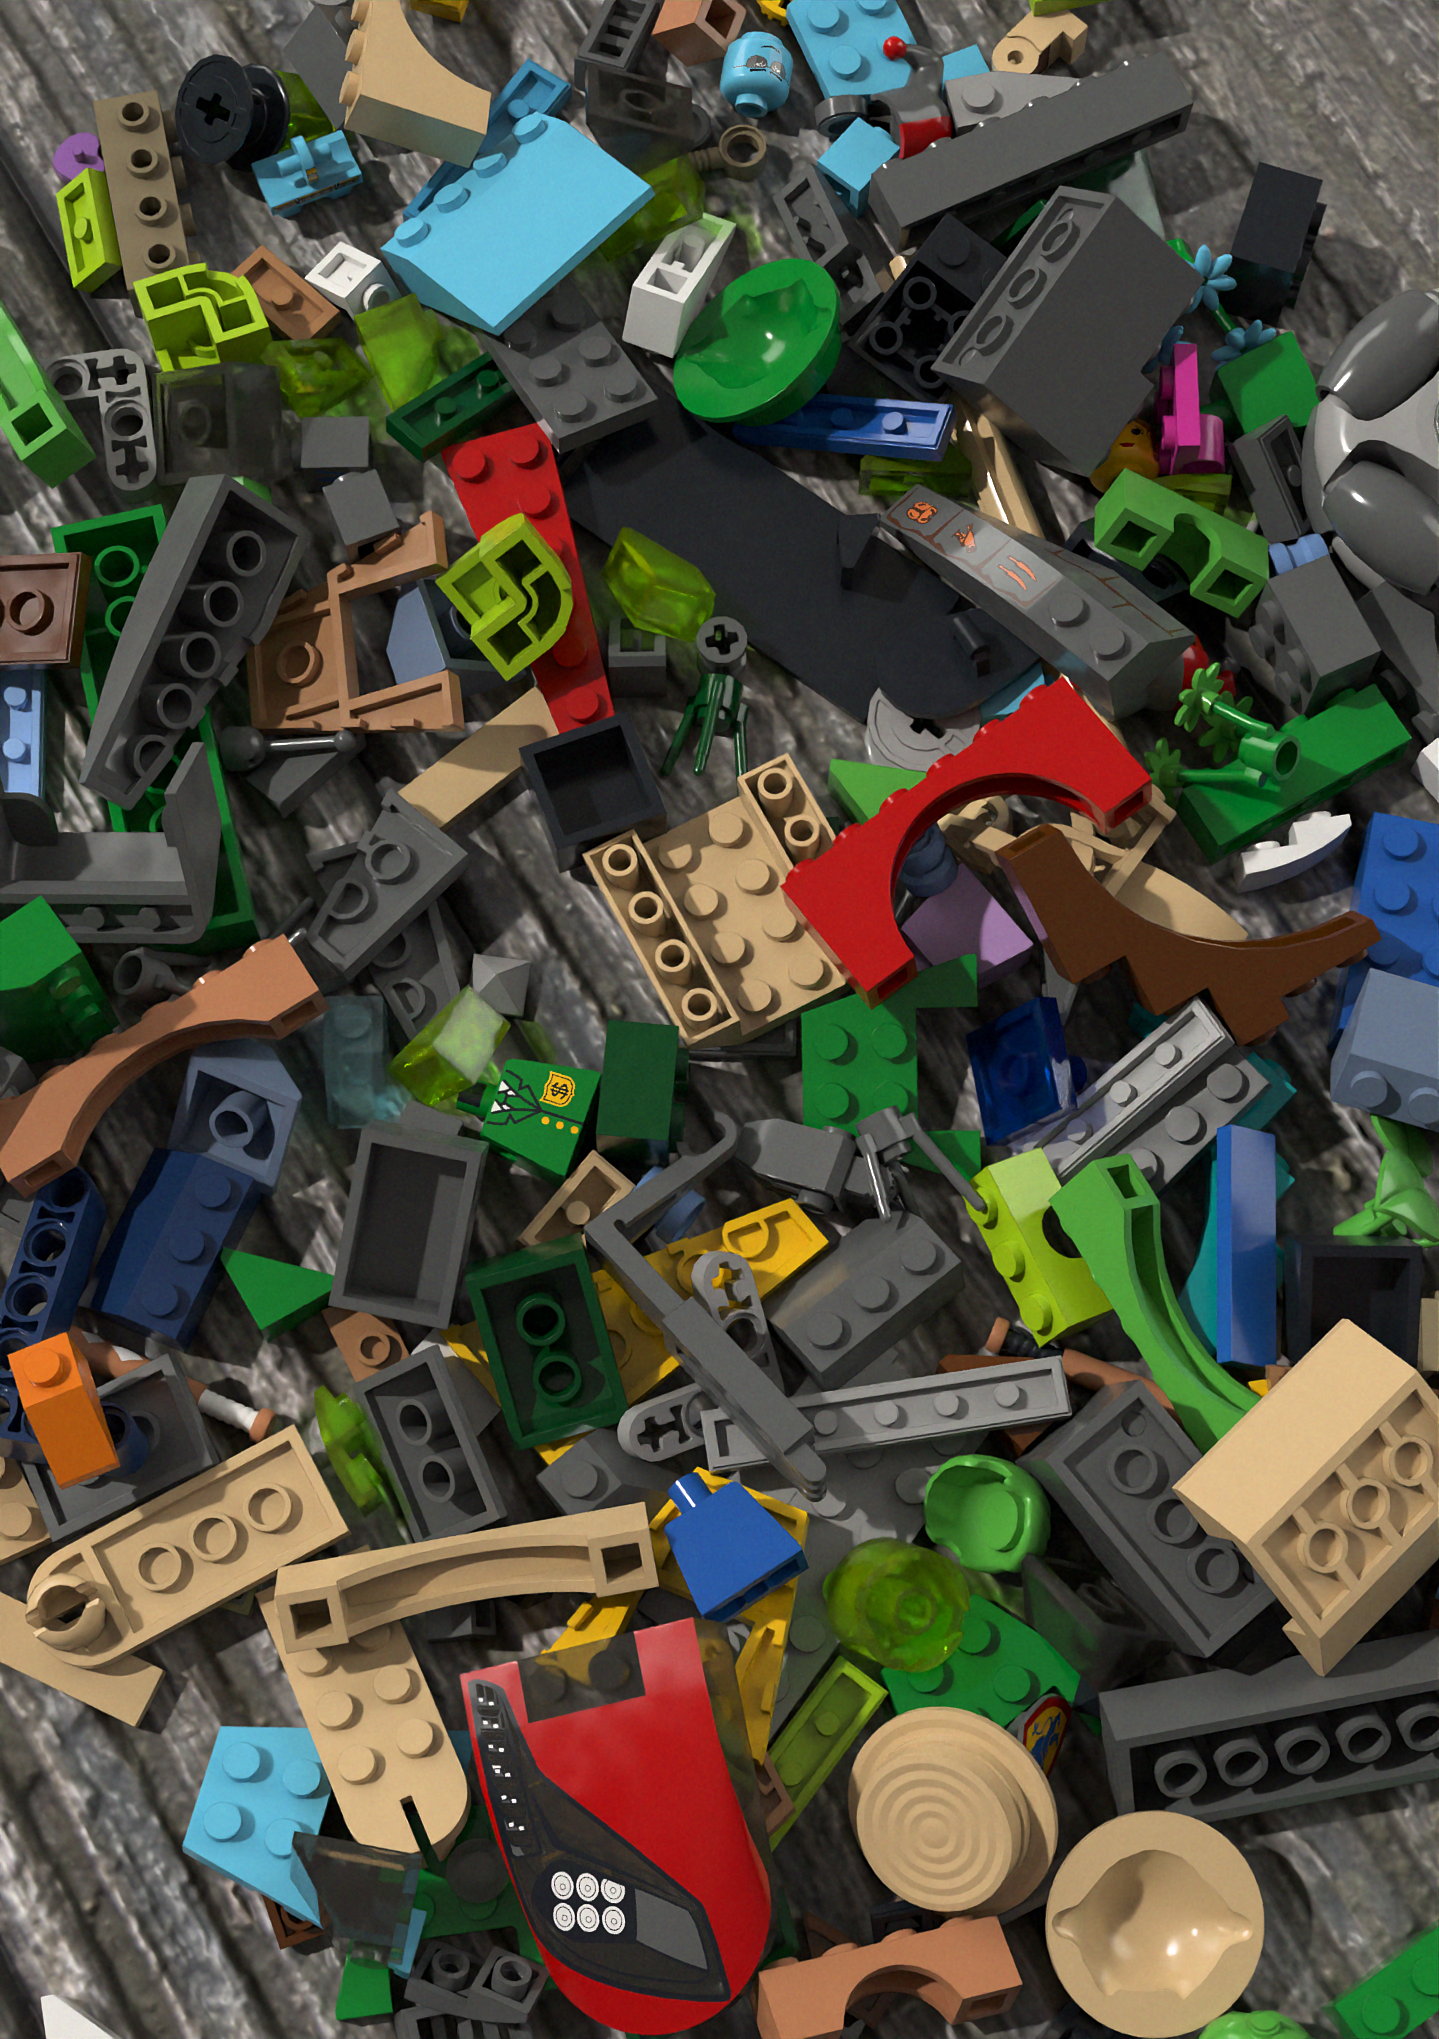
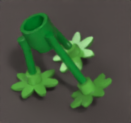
(1259, 745)

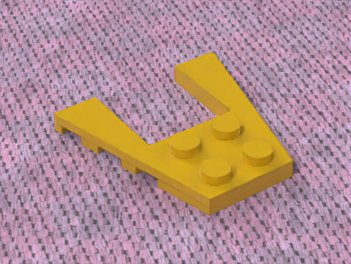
(763, 1653)

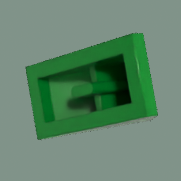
(276, 1291)

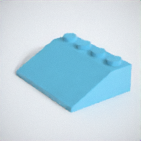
(514, 223)

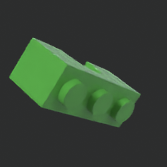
(1220, 557)

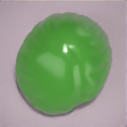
(987, 1513)

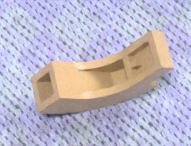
(1172, 903)

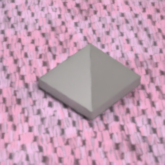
(501, 983)

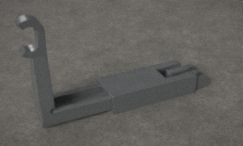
(691, 1332)

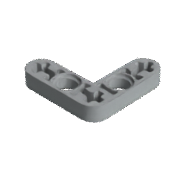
(115, 403)
(759, 1349)

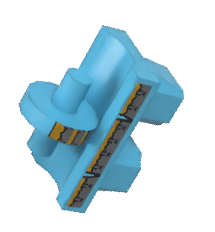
(307, 173)

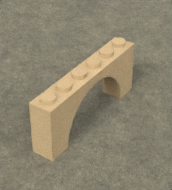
(405, 93)

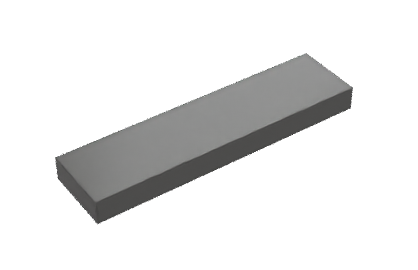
(1133, 1089)

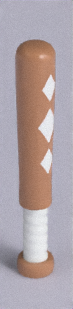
(114, 1361)

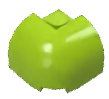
(202, 318)
(511, 594)

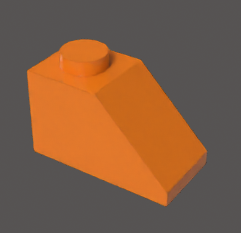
(64, 1409)

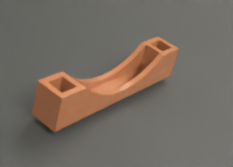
(254, 998)

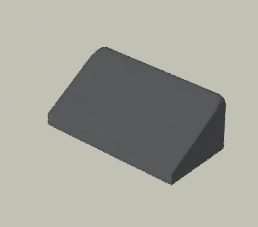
(1271, 475)
(294, 775)

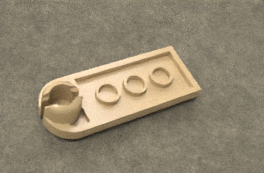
(185, 1553)
(378, 1735)

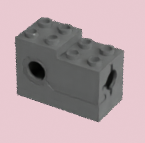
(1068, 329)
(1112, 1487)

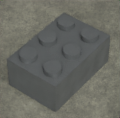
(408, 1223)

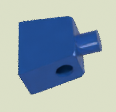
(729, 1547)

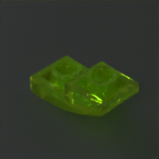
(341, 1437)

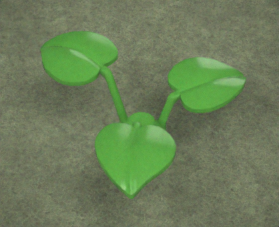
(1399, 1188)

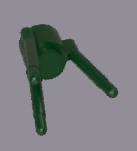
(715, 708)

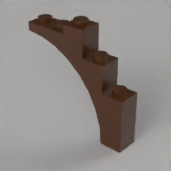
(1238, 979)

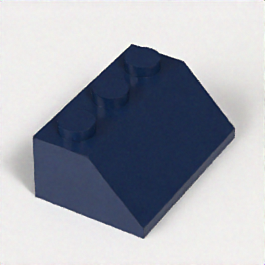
(169, 1246)

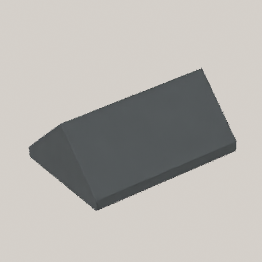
(429, 1447)

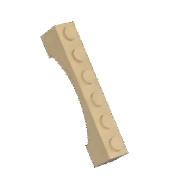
(581, 1552)

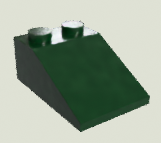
(546, 1341)

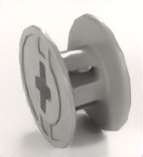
(895, 744)

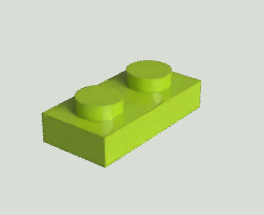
(89, 230)

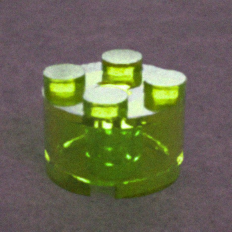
(897, 1604)

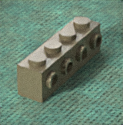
(145, 187)

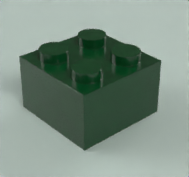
(639, 1092)

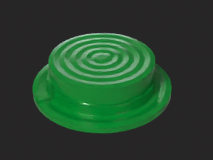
(761, 345)

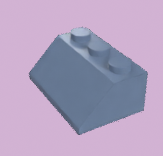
(1391, 1051)

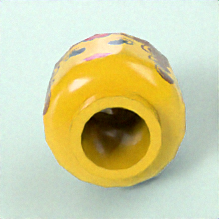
(1132, 450)

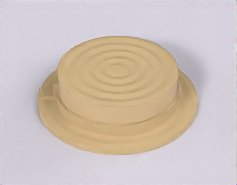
(952, 1812)
(1154, 1924)

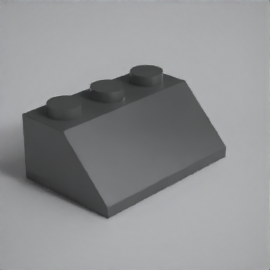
(862, 1296)

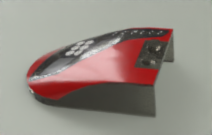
(631, 1821)

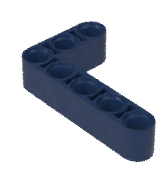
(60, 1285)

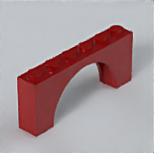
(1043, 750)

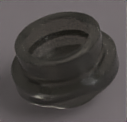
(477, 1871)

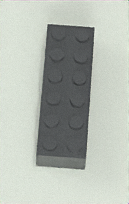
(1275, 1732)

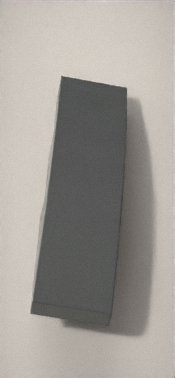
(832, 238)

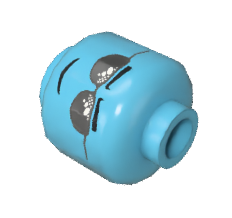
(756, 74)

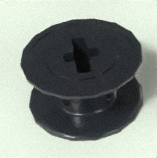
(231, 112)

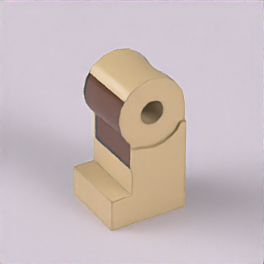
(1039, 42)

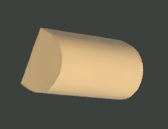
(581, 1198)

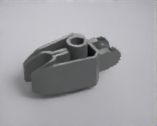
(809, 1165)

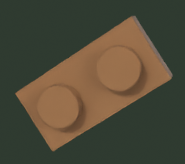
(288, 301)

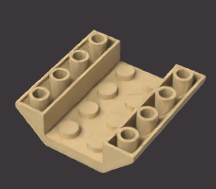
(712, 912)
(1330, 1489)

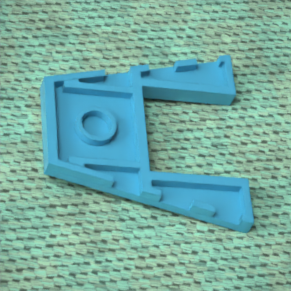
(253, 1800)

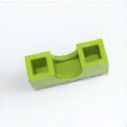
(1050, 1289)

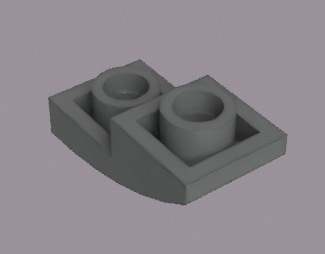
(467, 1986)

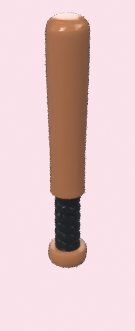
(1077, 1366)

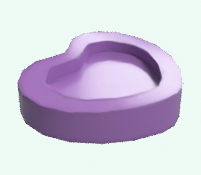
(76, 155)

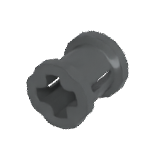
(733, 640)

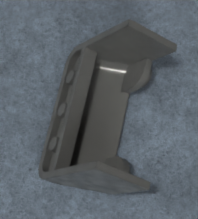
(118, 882)

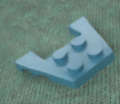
(846, 46)

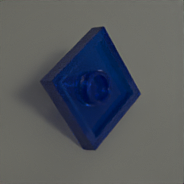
(1024, 1071)

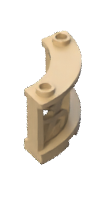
(975, 841)

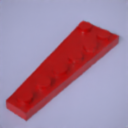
(517, 475)

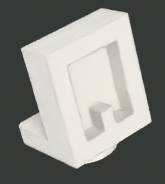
(352, 280)

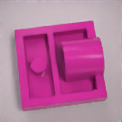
(1188, 439)

